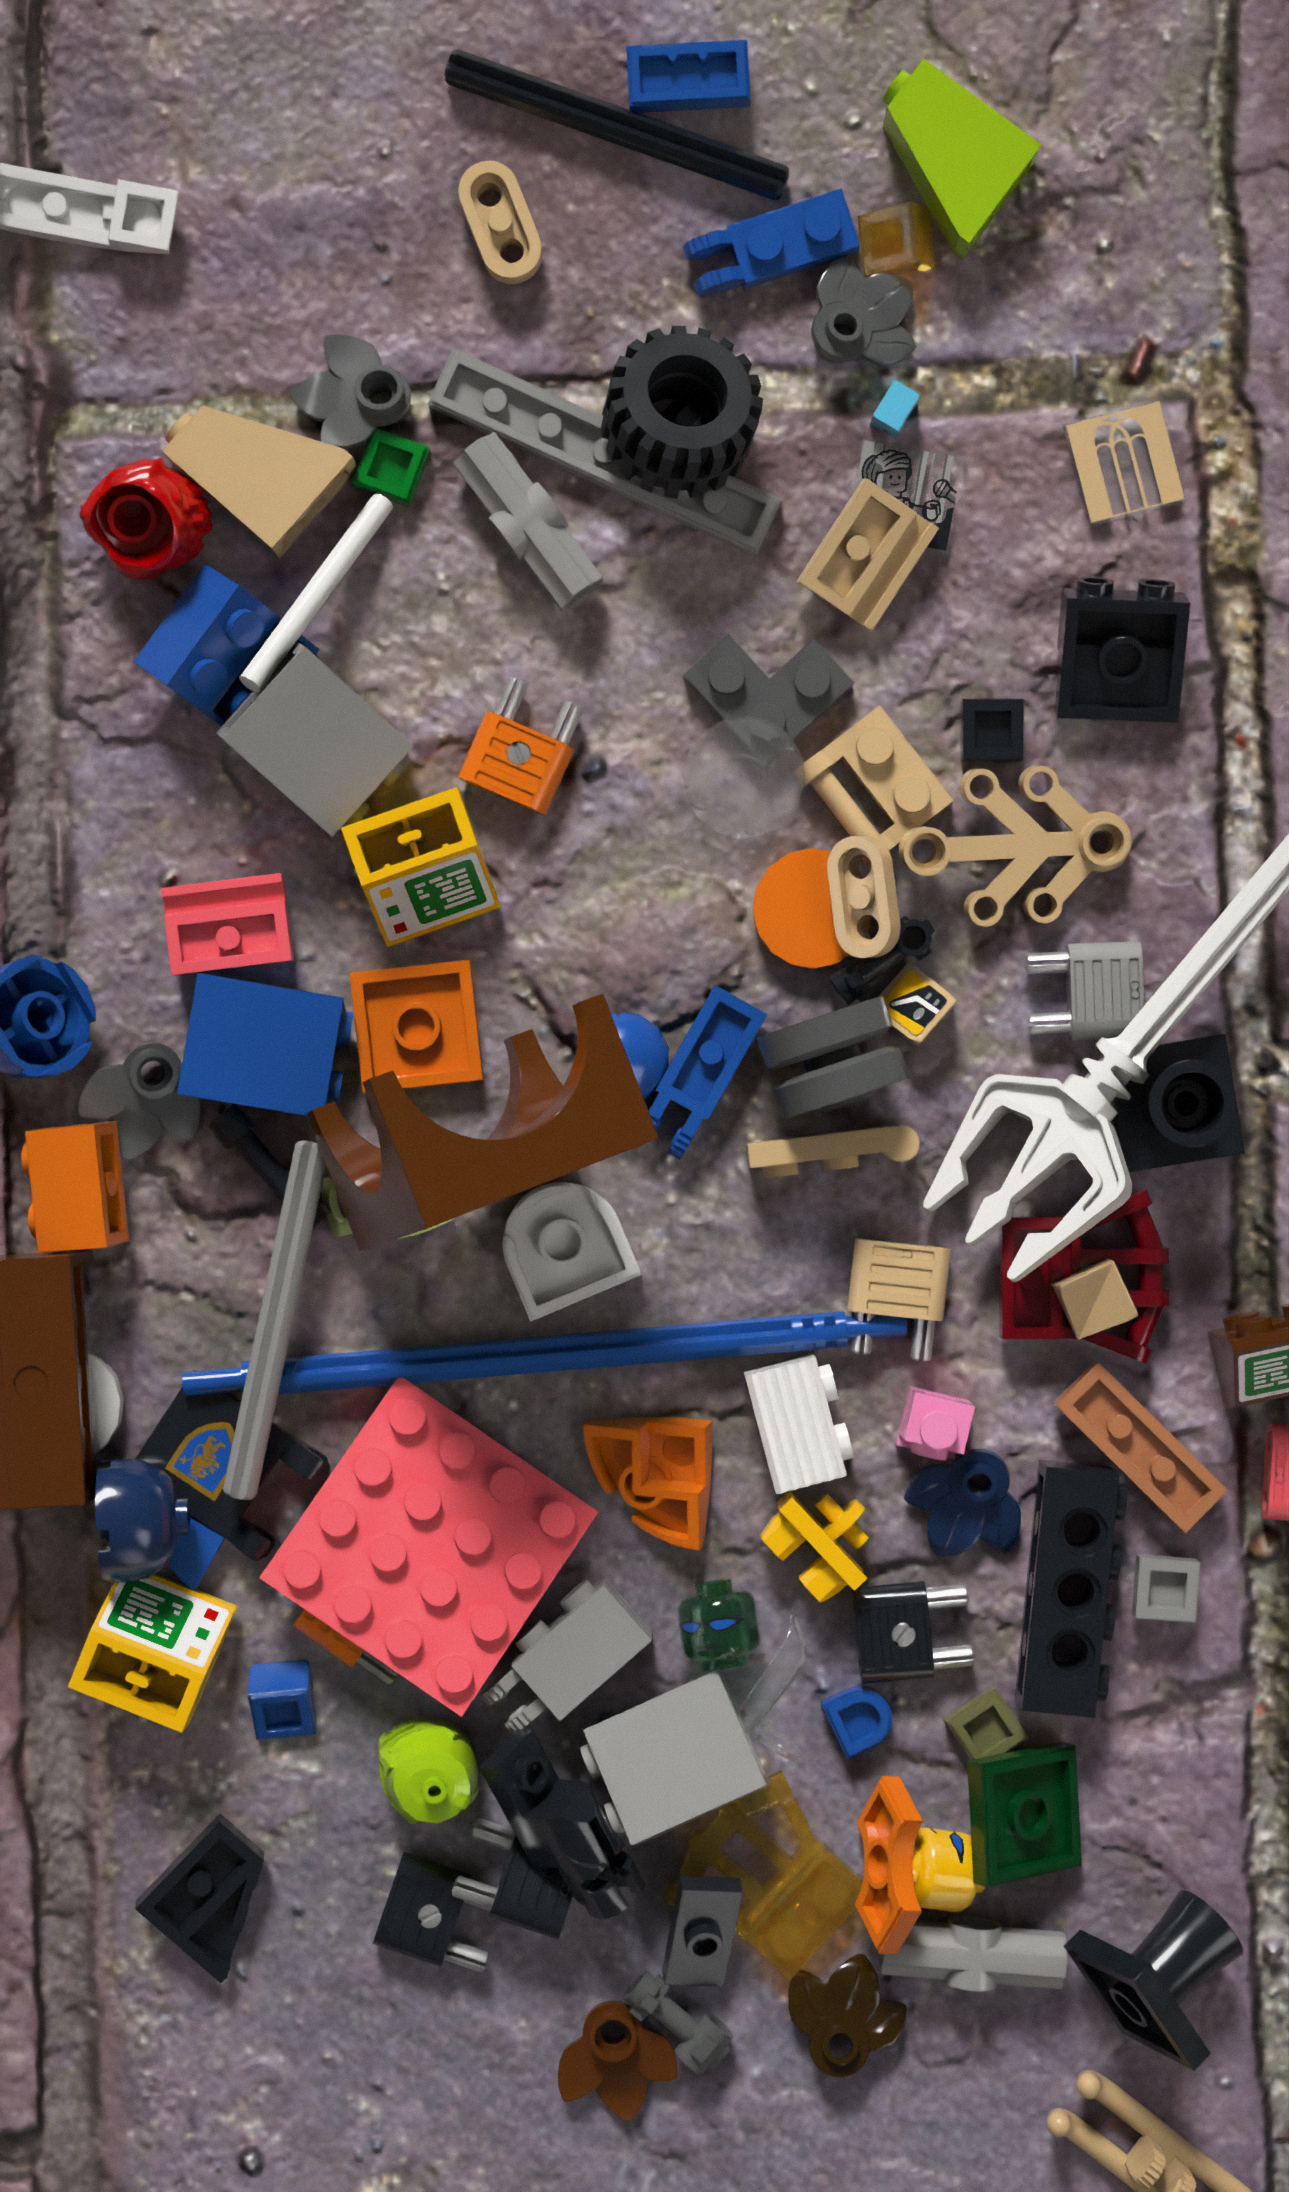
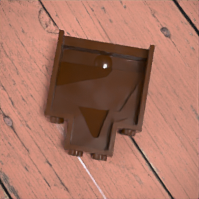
(44, 1382)

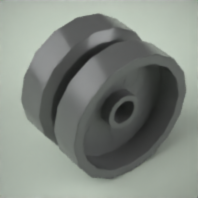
(832, 1059)

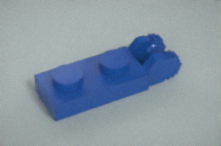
(777, 243)
(706, 1062)

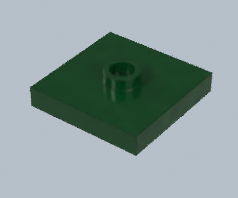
(1024, 1813)

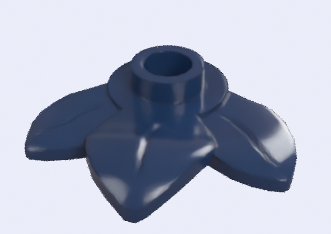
(966, 1513)

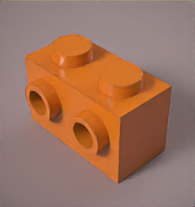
(75, 1187)

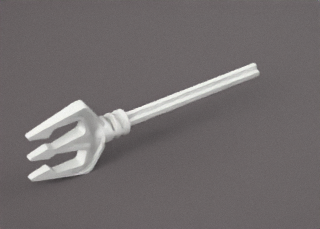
(1076, 1116)

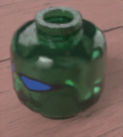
(719, 1625)

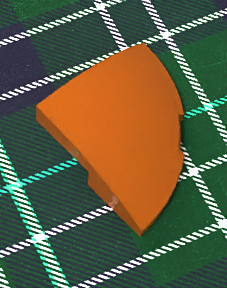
(659, 1470)

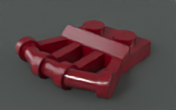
(1031, 1306)

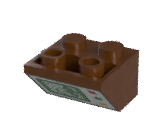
(1252, 1357)

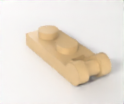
(835, 1149)

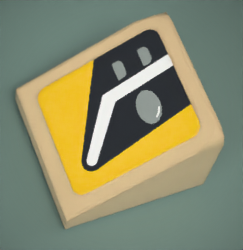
(915, 1003)

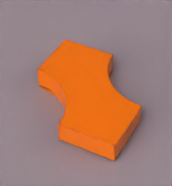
(887, 1891)

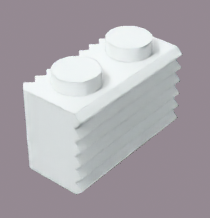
(797, 1422)

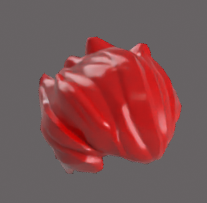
(147, 518)

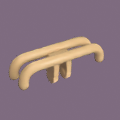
(1158, 2160)

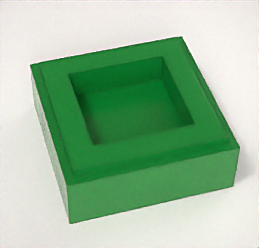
(391, 467)

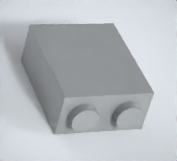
(317, 741)
(673, 1759)

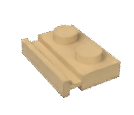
(867, 554)

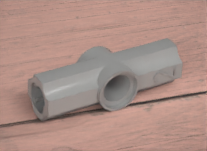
(528, 521)
(979, 1954)

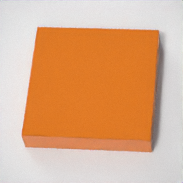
(418, 1024)

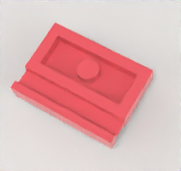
(227, 924)

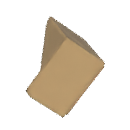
(1095, 1299)

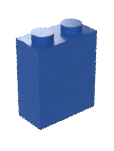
(263, 1045)

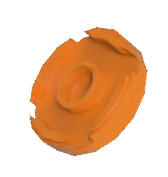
(796, 911)

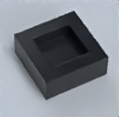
(992, 730)

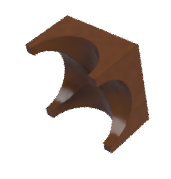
(544, 1133)

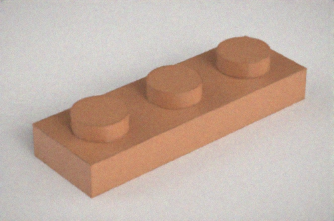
(1140, 1446)

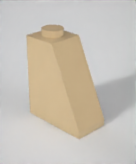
(259, 472)

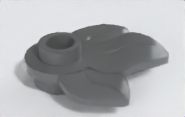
(868, 309)
(345, 391)
(138, 1106)

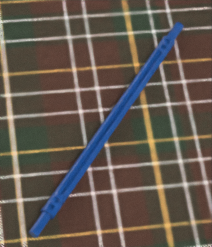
(557, 1352)

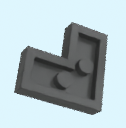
(790, 698)

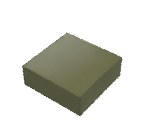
(986, 1725)

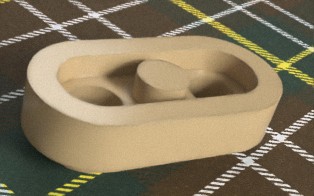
(500, 225)
(860, 898)

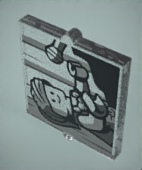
(918, 478)

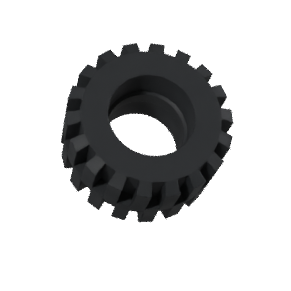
(670, 453)

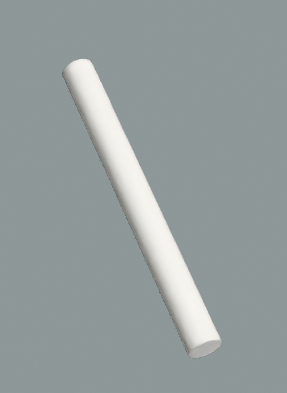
(316, 593)

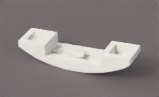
(87, 211)

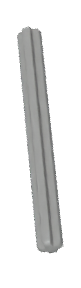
(275, 1321)

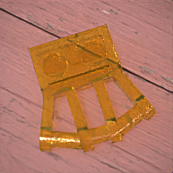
(800, 1902)

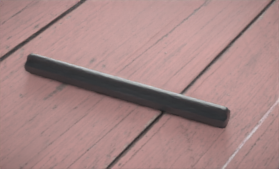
(616, 124)

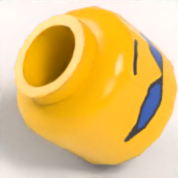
(943, 1870)

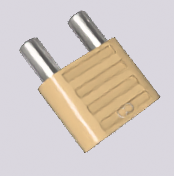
(899, 1283)

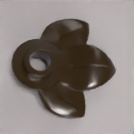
(846, 2006)

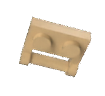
(888, 772)

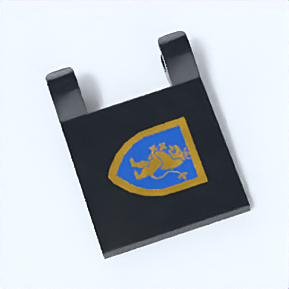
(194, 1451)

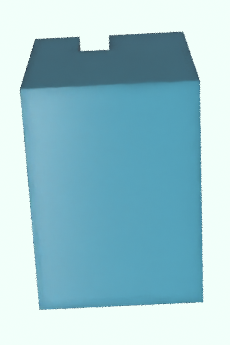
(895, 409)

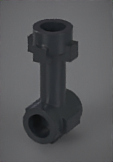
(853, 979)

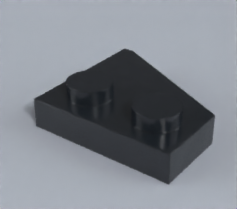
(206, 1895)

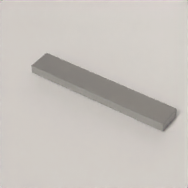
(574, 441)

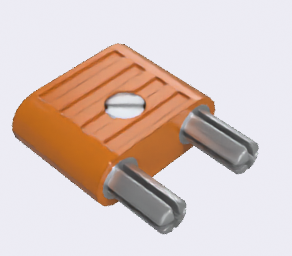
(516, 759)

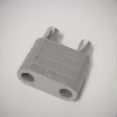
(1101, 989)

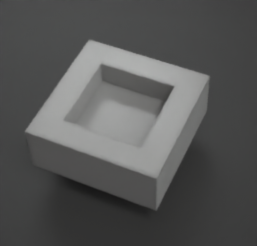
(1166, 1588)

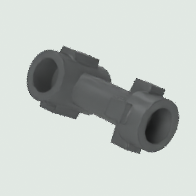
(702, 2041)

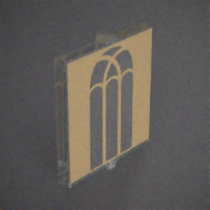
(1124, 463)

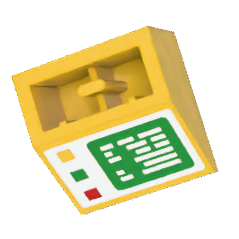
(421, 867)
(153, 1649)

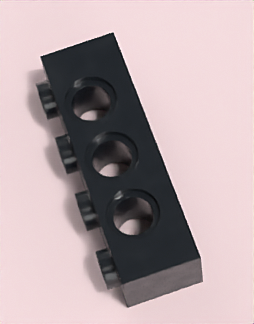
(1077, 1684)

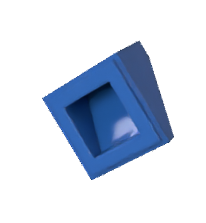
(282, 1699)

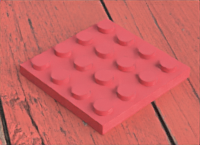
(429, 1545)

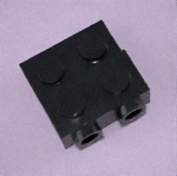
(1121, 651)

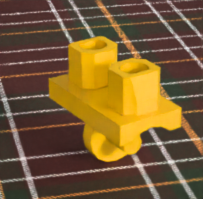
(835, 1565)

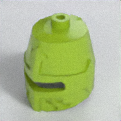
(428, 1769)

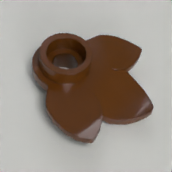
(615, 2066)

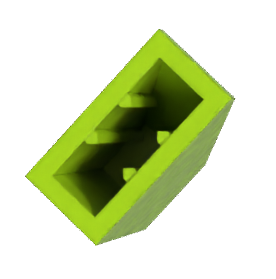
(955, 151)

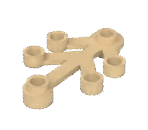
(1026, 846)

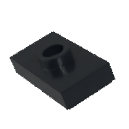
(702, 1931)

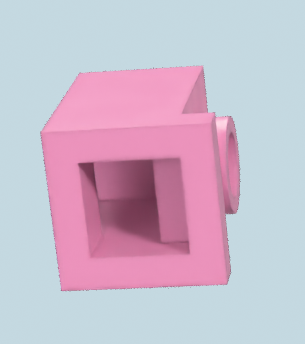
(934, 1424)

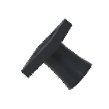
(1152, 1129)
(1152, 1982)

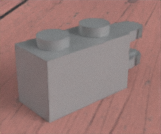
(571, 1653)

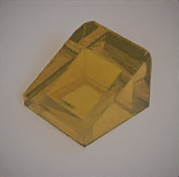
(897, 240)

